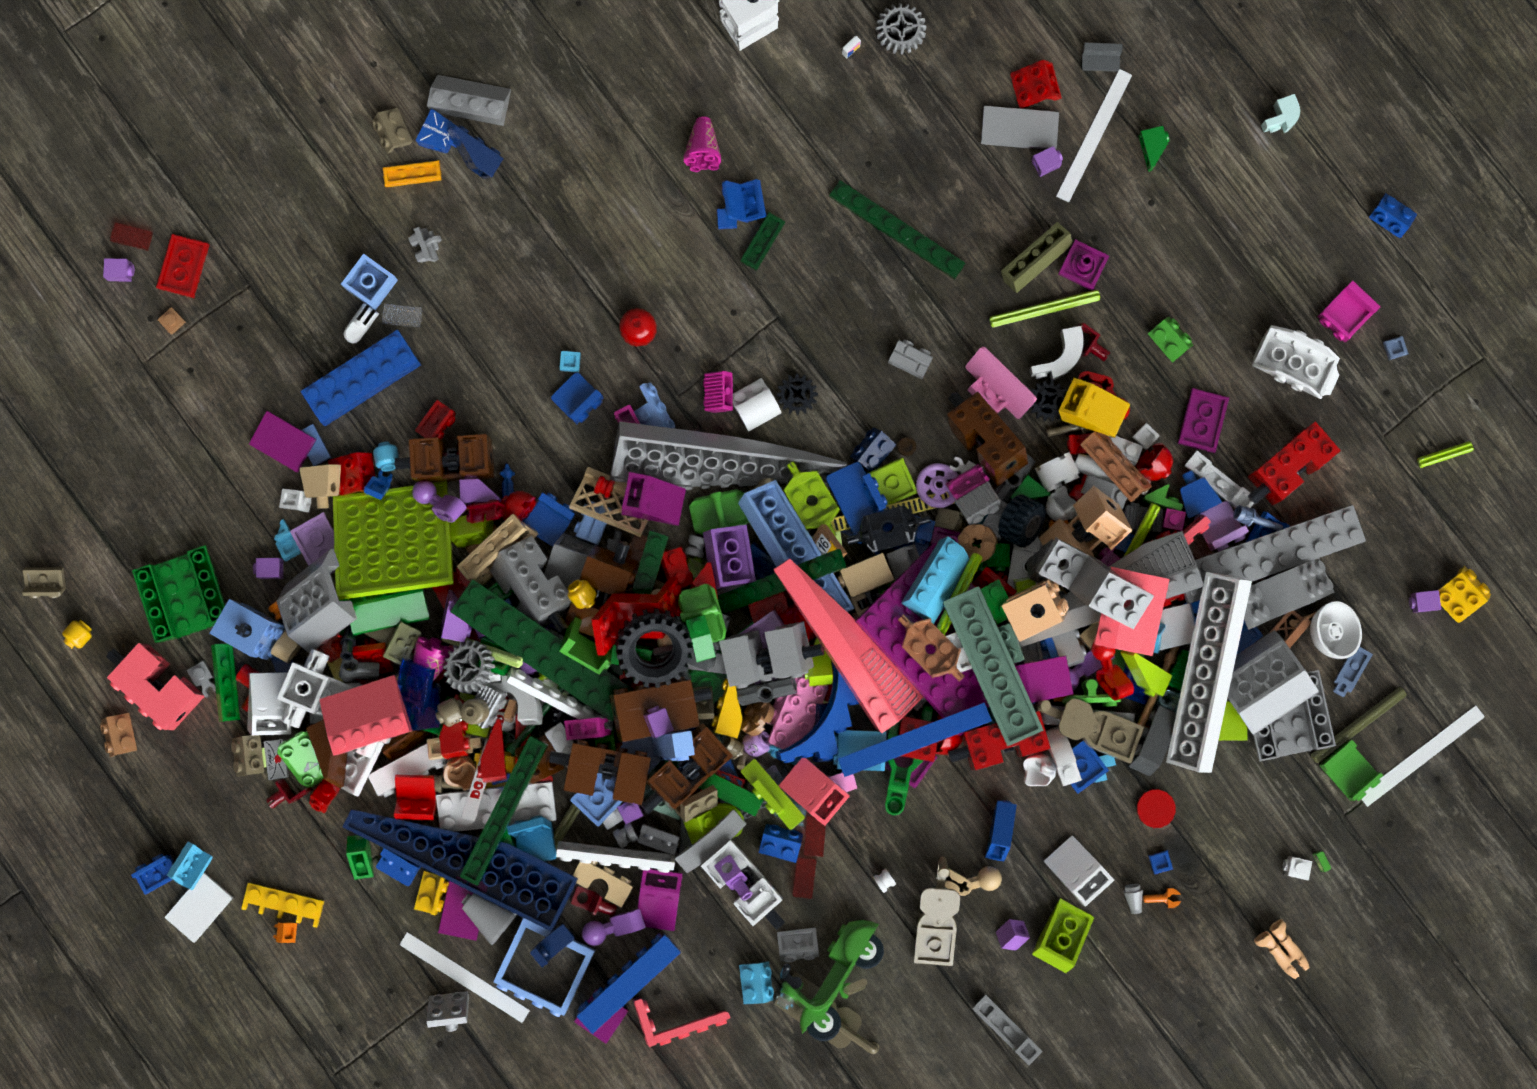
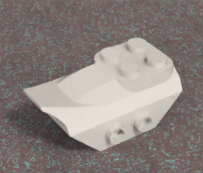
(1297, 361)

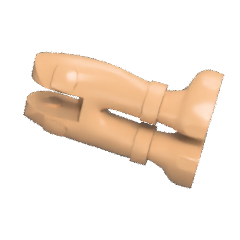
(1294, 953)

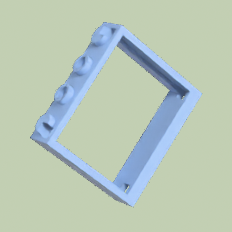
(537, 1000)

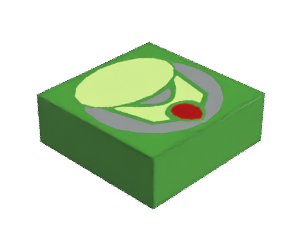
(1321, 861)

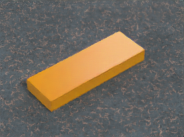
(412, 173)

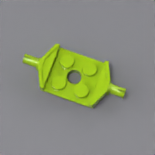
(810, 484)

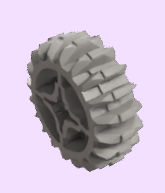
(918, 27)
(466, 682)

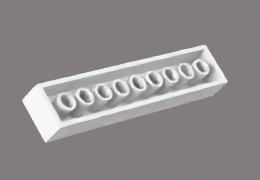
(1208, 672)

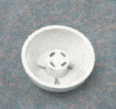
(1336, 630)

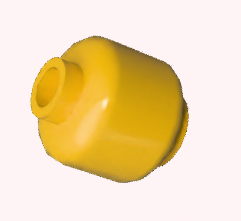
(581, 594)
(77, 634)

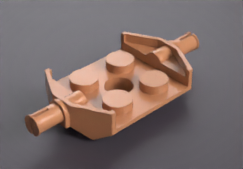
(926, 633)

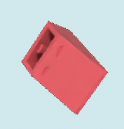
(814, 790)

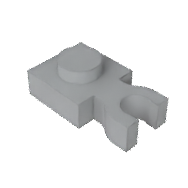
(201, 676)

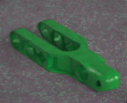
(900, 776)

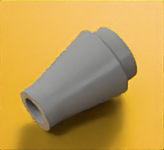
(1133, 895)

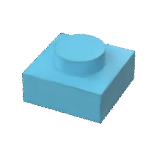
(570, 361)

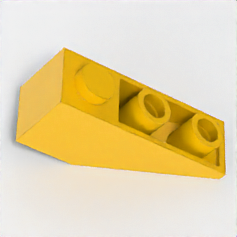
(729, 715)

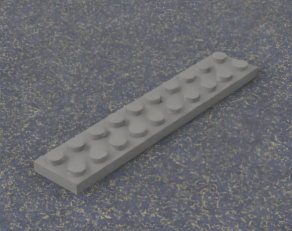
(1283, 548)

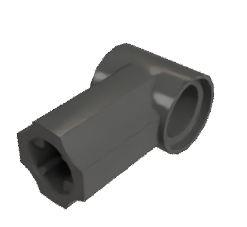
(358, 670)

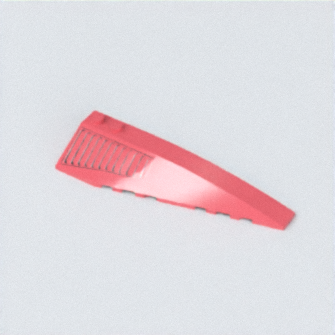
(866, 670)

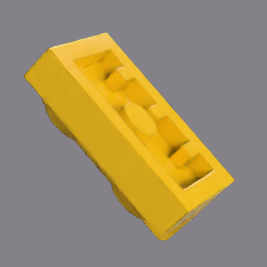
(431, 893)

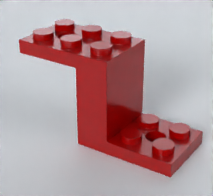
(623, 606)

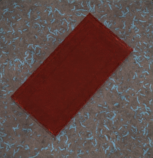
(131, 236)
(814, 837)
(804, 878)

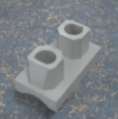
(428, 244)

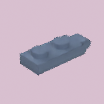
(1351, 672)

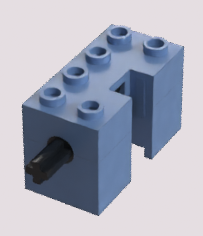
(247, 629)

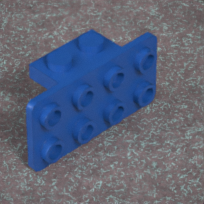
(856, 495)

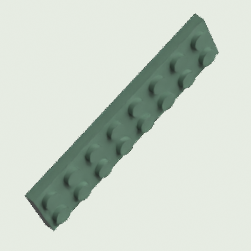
(993, 666)

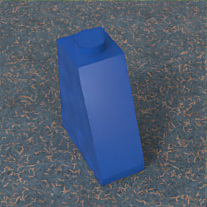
(1001, 831)

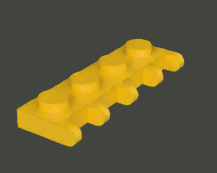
(283, 902)

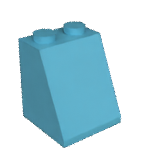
(853, 741)

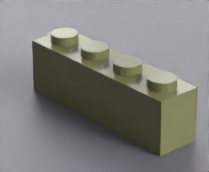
(1037, 257)

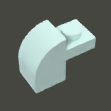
(1287, 115)

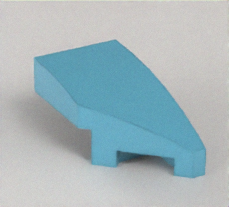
(286, 542)

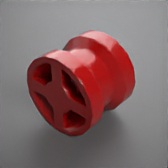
(604, 486)

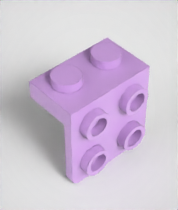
(1222, 527)

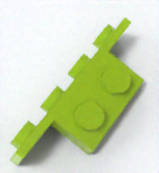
(776, 799)

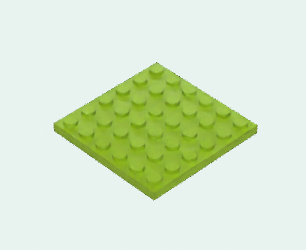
(390, 543)

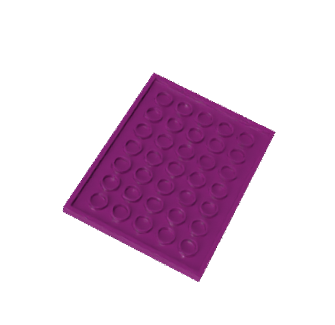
(882, 626)

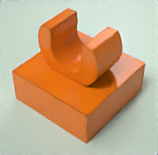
(285, 932)

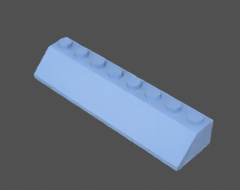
(785, 534)

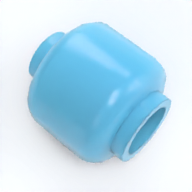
(385, 456)

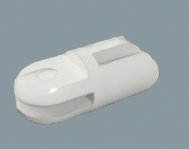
(356, 328)

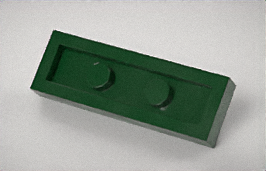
(762, 241)

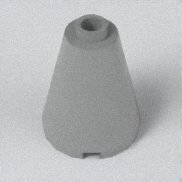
(487, 916)

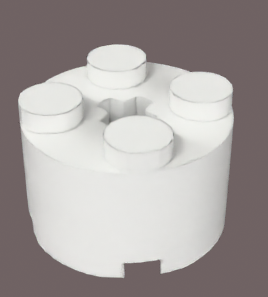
(1056, 471)

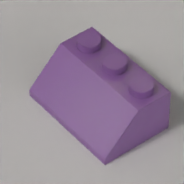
(730, 556)
(452, 626)

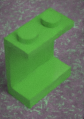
(583, 649)
(1350, 771)

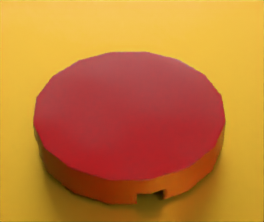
(1156, 808)

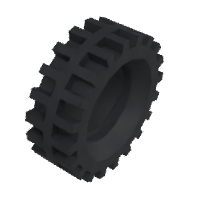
(659, 670)

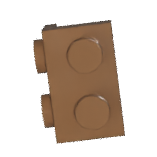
(118, 734)

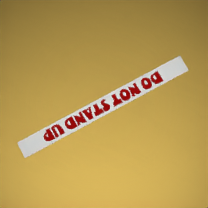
(478, 786)

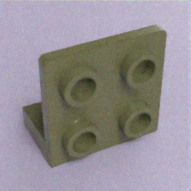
(402, 643)

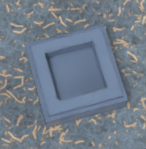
(1395, 348)

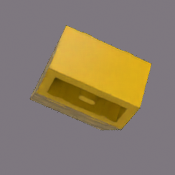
(1093, 408)

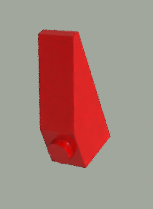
(493, 758)

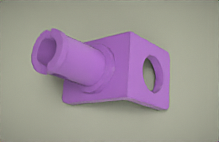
(735, 878)

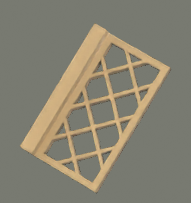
(590, 478)
(476, 563)

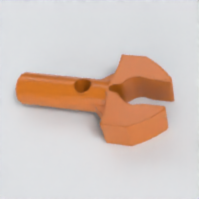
(1163, 898)

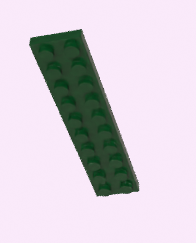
(536, 646)

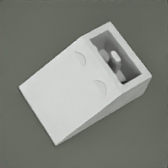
(263, 706)
(1078, 871)

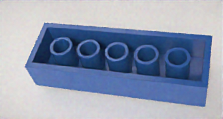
(360, 378)
(627, 983)

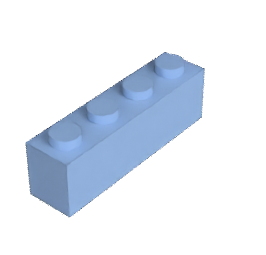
(674, 746)

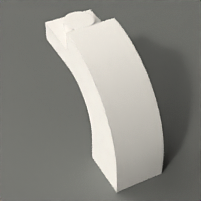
(1072, 348)
(528, 706)
(1063, 757)

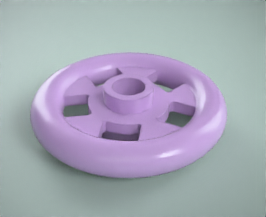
(922, 487)

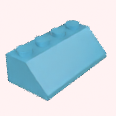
(937, 579)

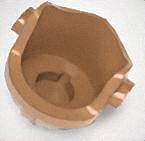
(459, 772)

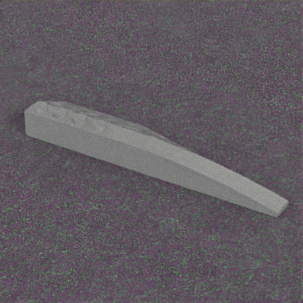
(707, 458)

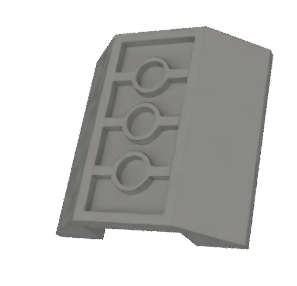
(312, 606)
(1268, 682)
(1299, 730)

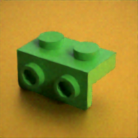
(1171, 338)

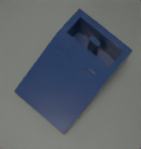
(474, 153)

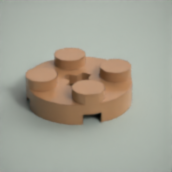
(981, 532)
(756, 717)

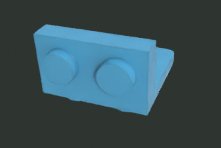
(535, 837)

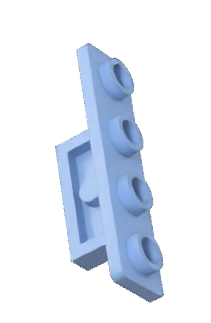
(654, 411)

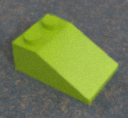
(1063, 936)

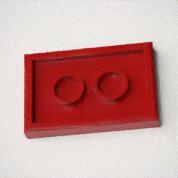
(182, 266)

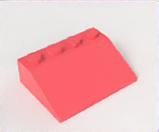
(1143, 637)
(364, 715)

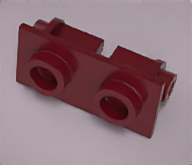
(492, 509)

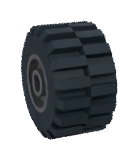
(1021, 521)

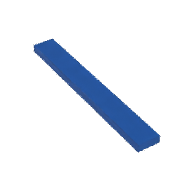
(914, 739)

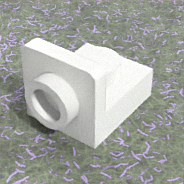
(294, 500)
(1297, 867)

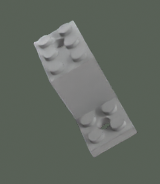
(1094, 583)
(1287, 592)

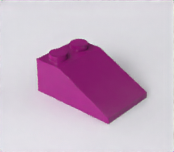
(1046, 678)

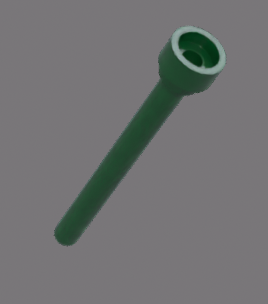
(511, 747)

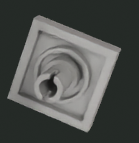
(448, 1010)

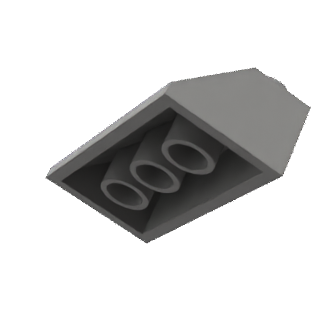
(469, 100)

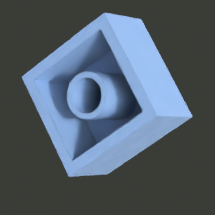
(369, 282)

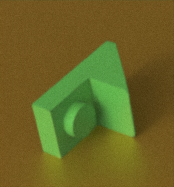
(1158, 498)

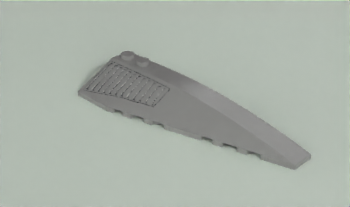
(1163, 558)

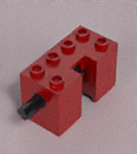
(1281, 472)
(984, 745)

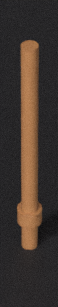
(1169, 660)

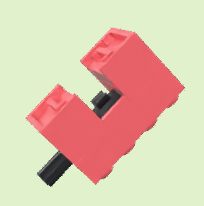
(137, 680)

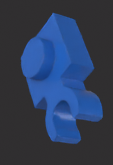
(378, 485)

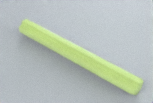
(499, 655)

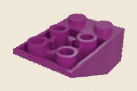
(653, 499)
(660, 898)

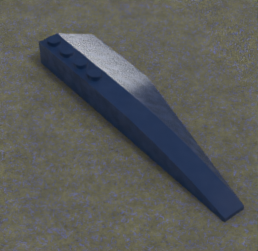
(512, 877)

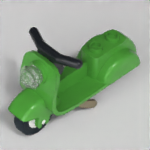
(854, 947)

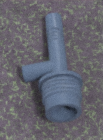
(1249, 515)

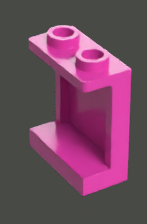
(1348, 312)

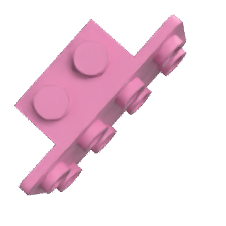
(998, 384)
(795, 713)

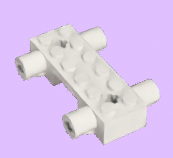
(319, 687)

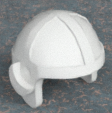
(1060, 505)
(1039, 769)

